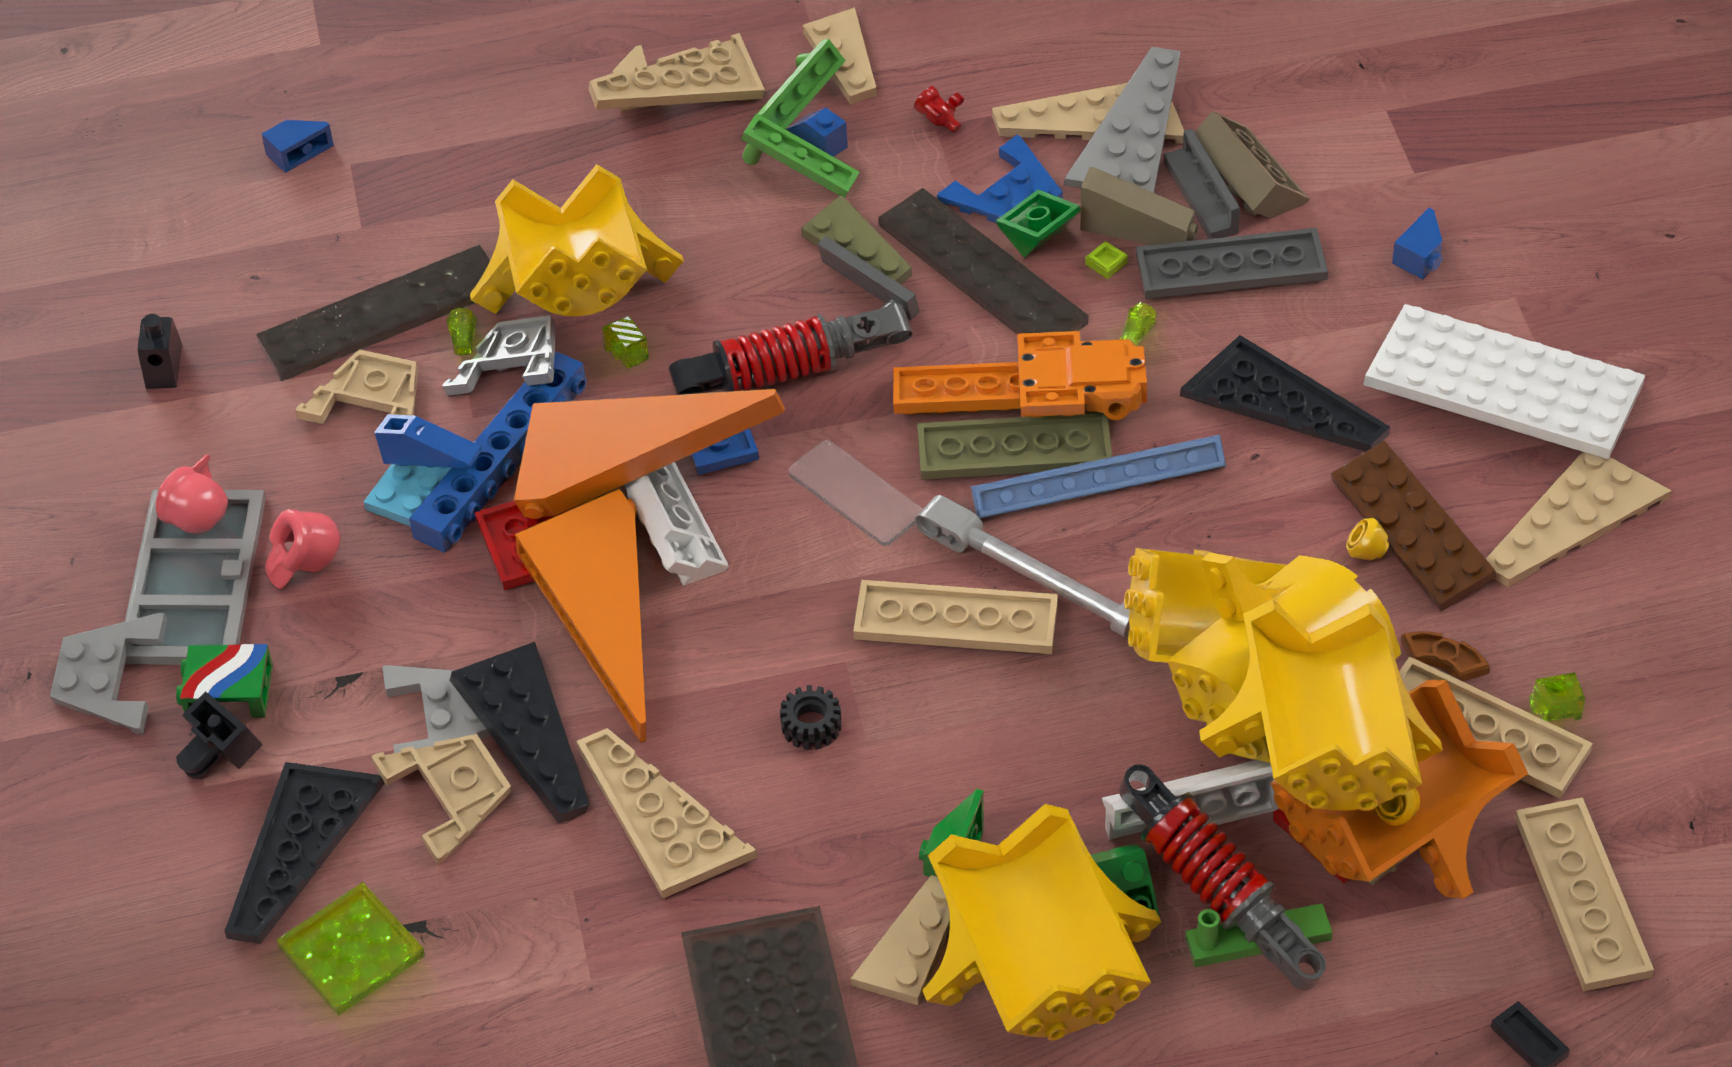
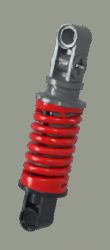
(787, 350)
(1232, 890)

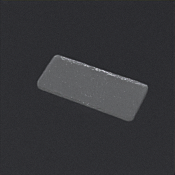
(855, 492)

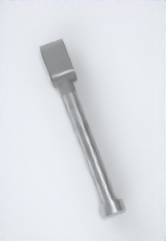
(959, 527)

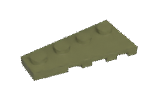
(850, 230)

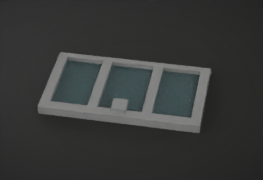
(195, 579)

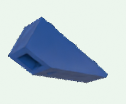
(418, 442)

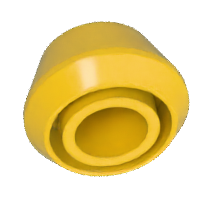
(1367, 540)
(1399, 809)

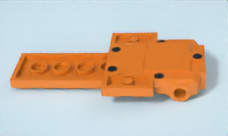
(1051, 378)

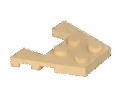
(369, 382)
(462, 780)

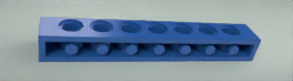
(464, 491)

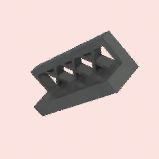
(1203, 188)

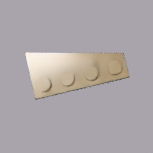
(844, 31)
(909, 949)

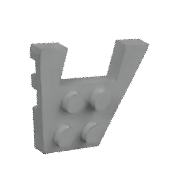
(508, 345)
(93, 666)
(444, 708)

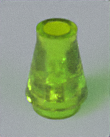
(1139, 322)
(462, 327)

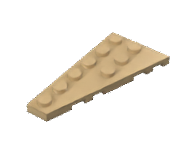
(689, 76)
(1068, 115)
(1574, 511)
(663, 822)

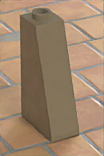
(1132, 213)

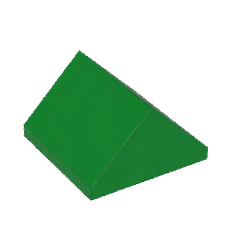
(1036, 220)

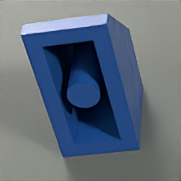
(822, 130)
(296, 142)
(1419, 246)

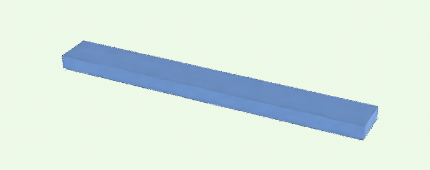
(1098, 476)

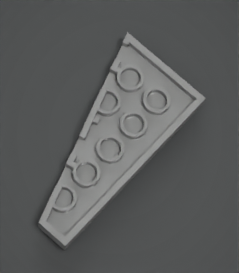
(1135, 128)

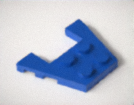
(1009, 190)

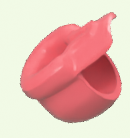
(191, 499)
(313, 547)

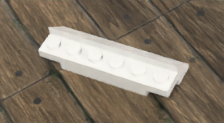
(676, 525)
(1221, 793)

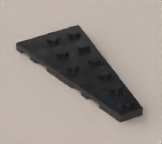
(301, 829)

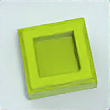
(1106, 260)

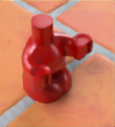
(937, 110)

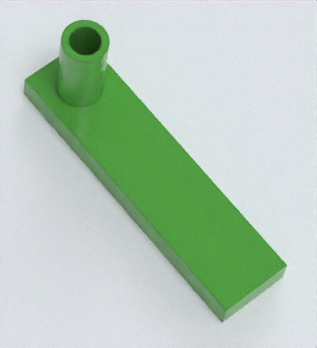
(799, 89)
(797, 154)
(1214, 944)

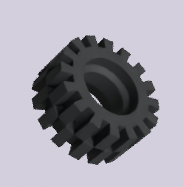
(807, 702)

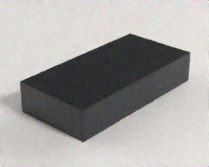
(1529, 1037)

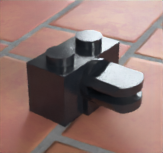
(216, 736)

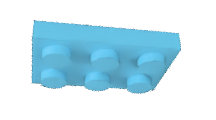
(403, 491)

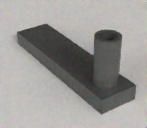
(867, 276)

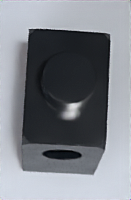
(161, 338)

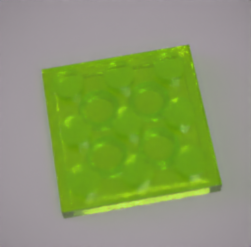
(350, 948)

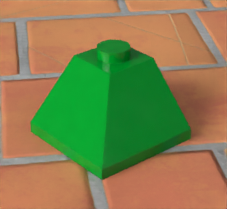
(963, 821)

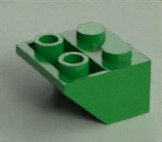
(1129, 872)

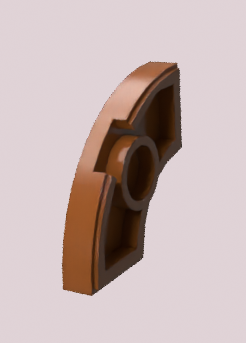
(1452, 656)

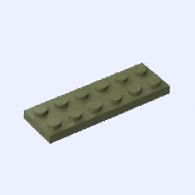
(1011, 445)

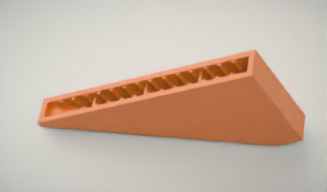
(599, 445)
(591, 581)

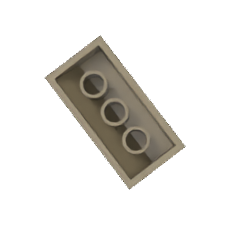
(1249, 167)

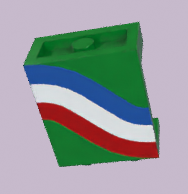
(227, 674)

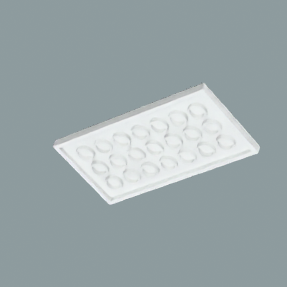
(1505, 380)

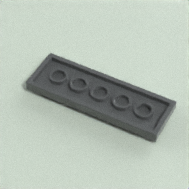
(1231, 263)

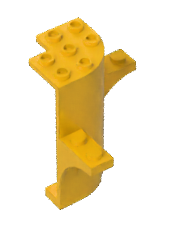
(572, 255)
(1173, 599)
(1217, 661)
(1329, 709)
(1038, 929)

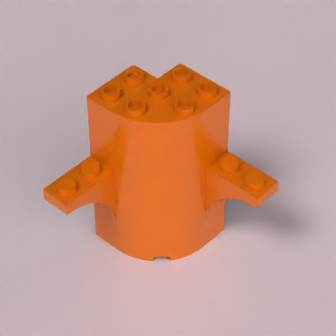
(1451, 797)

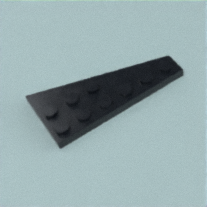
(1269, 390)
(521, 715)

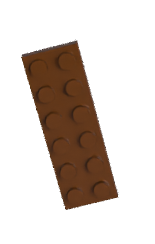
(1416, 525)

